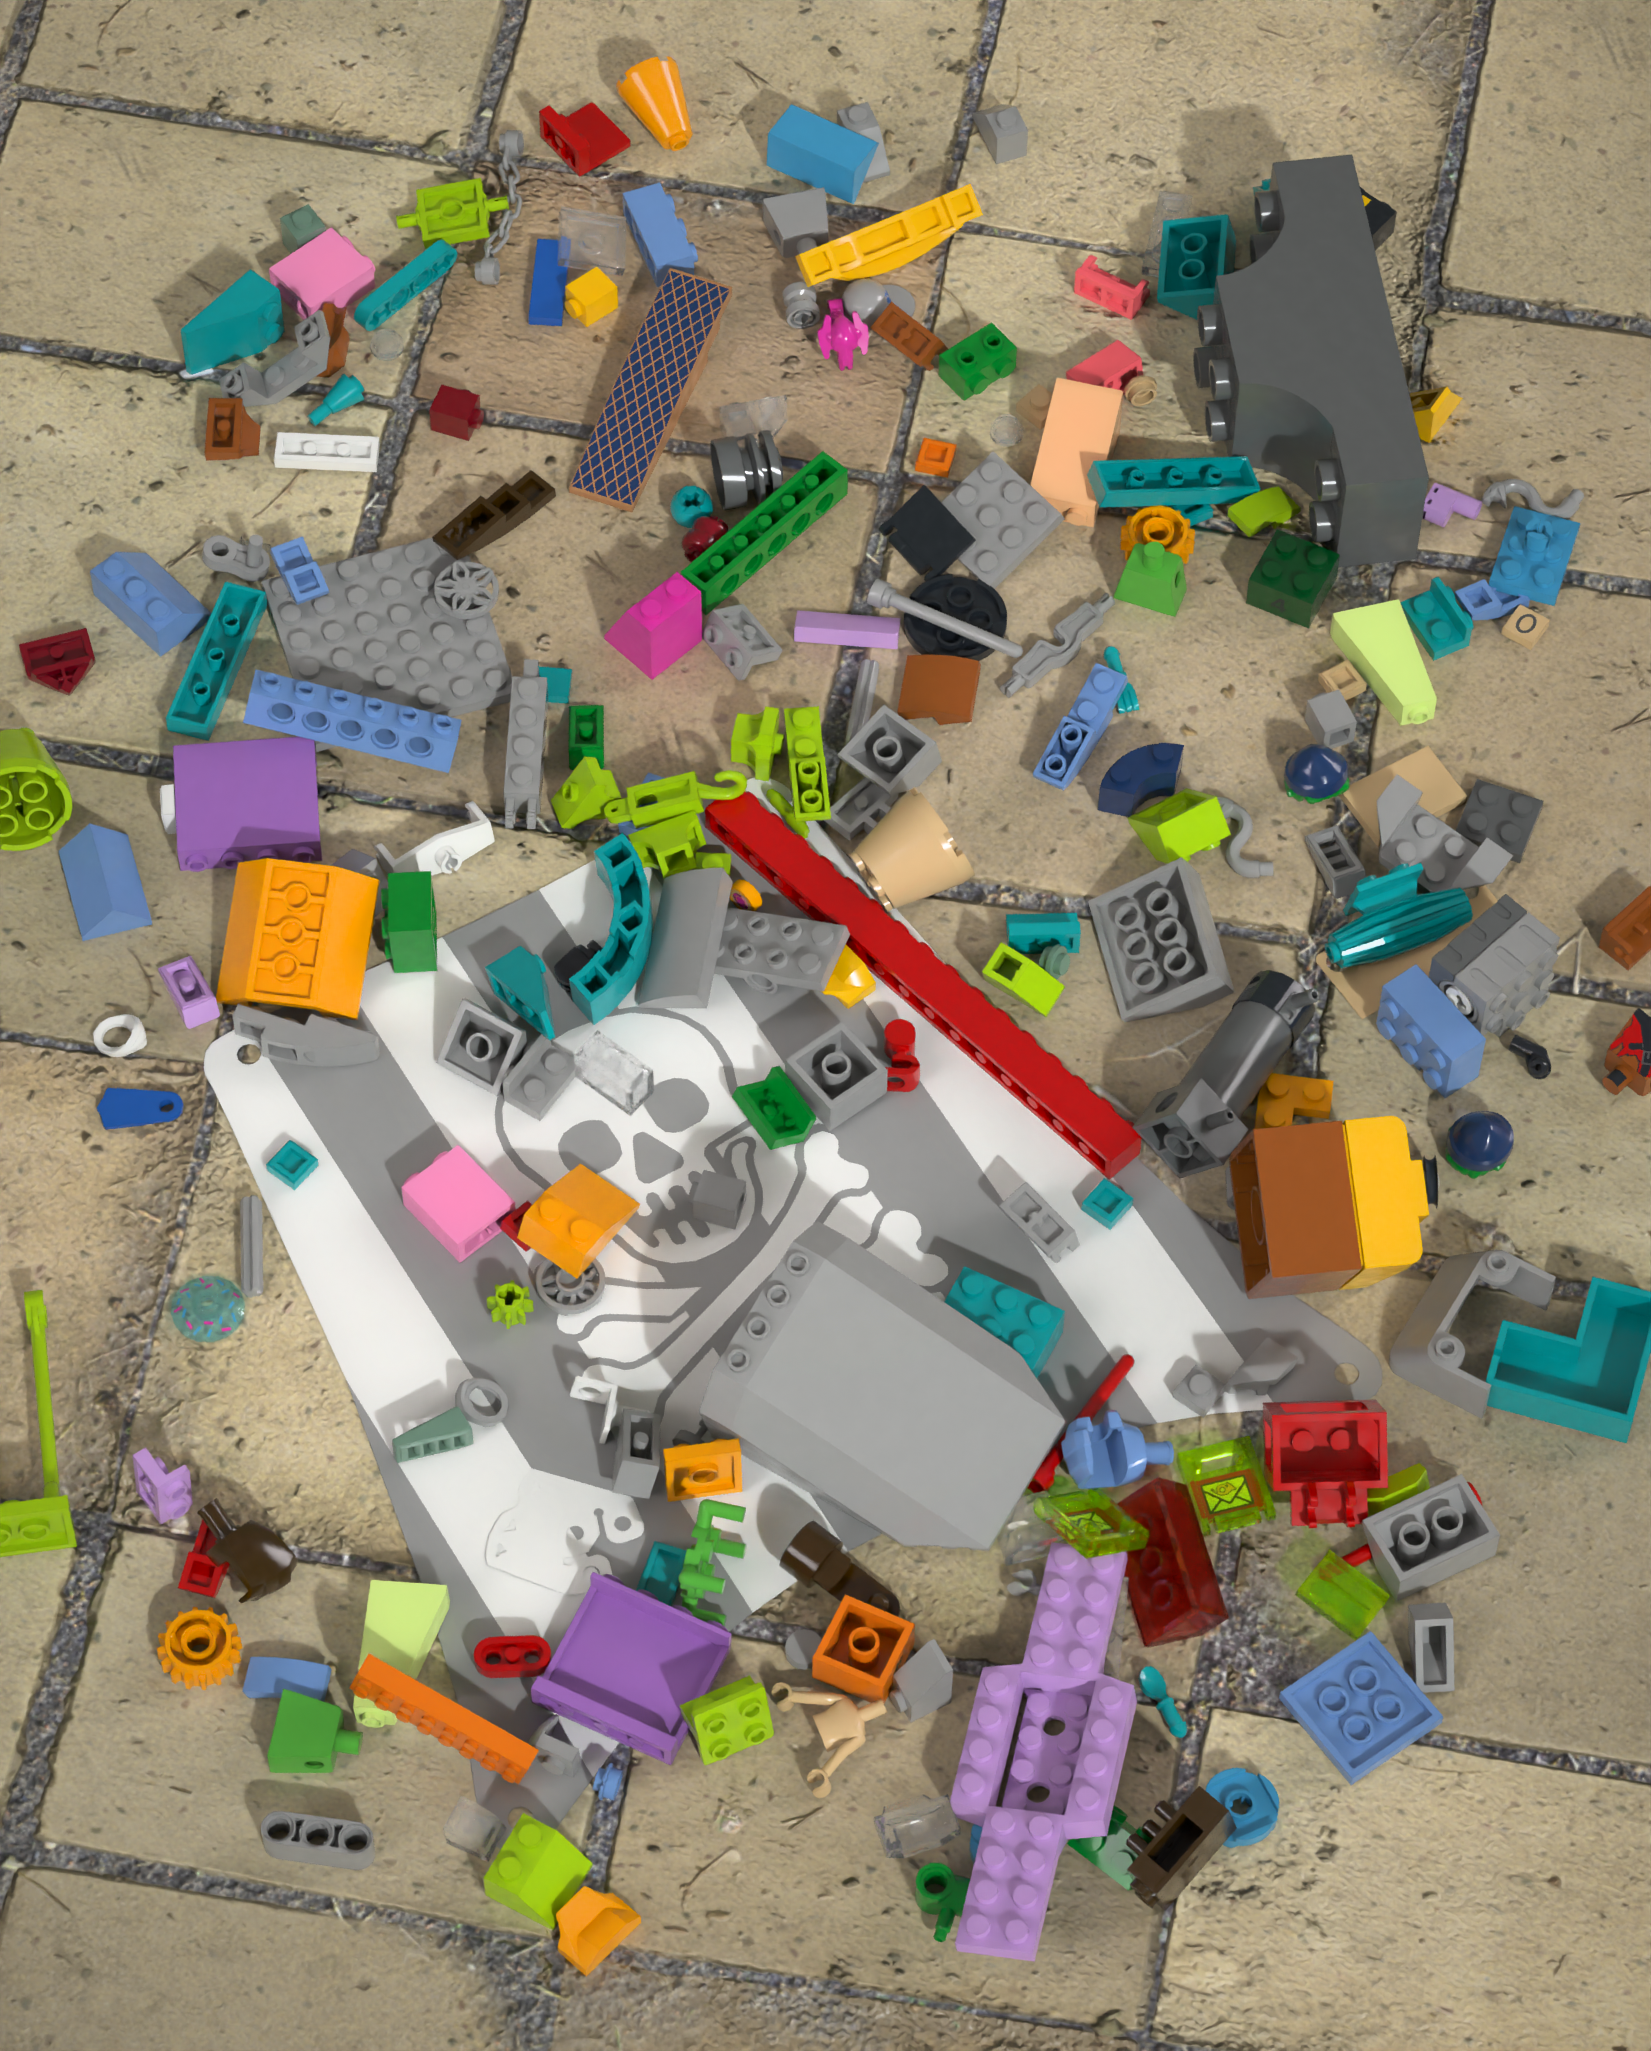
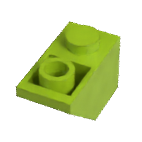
(1022, 979)

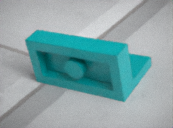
(1036, 931)

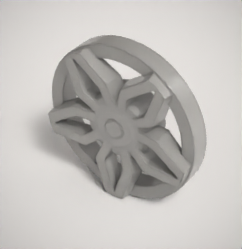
(466, 590)
(570, 1287)

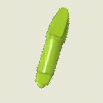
(787, 812)

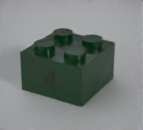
(1292, 578)

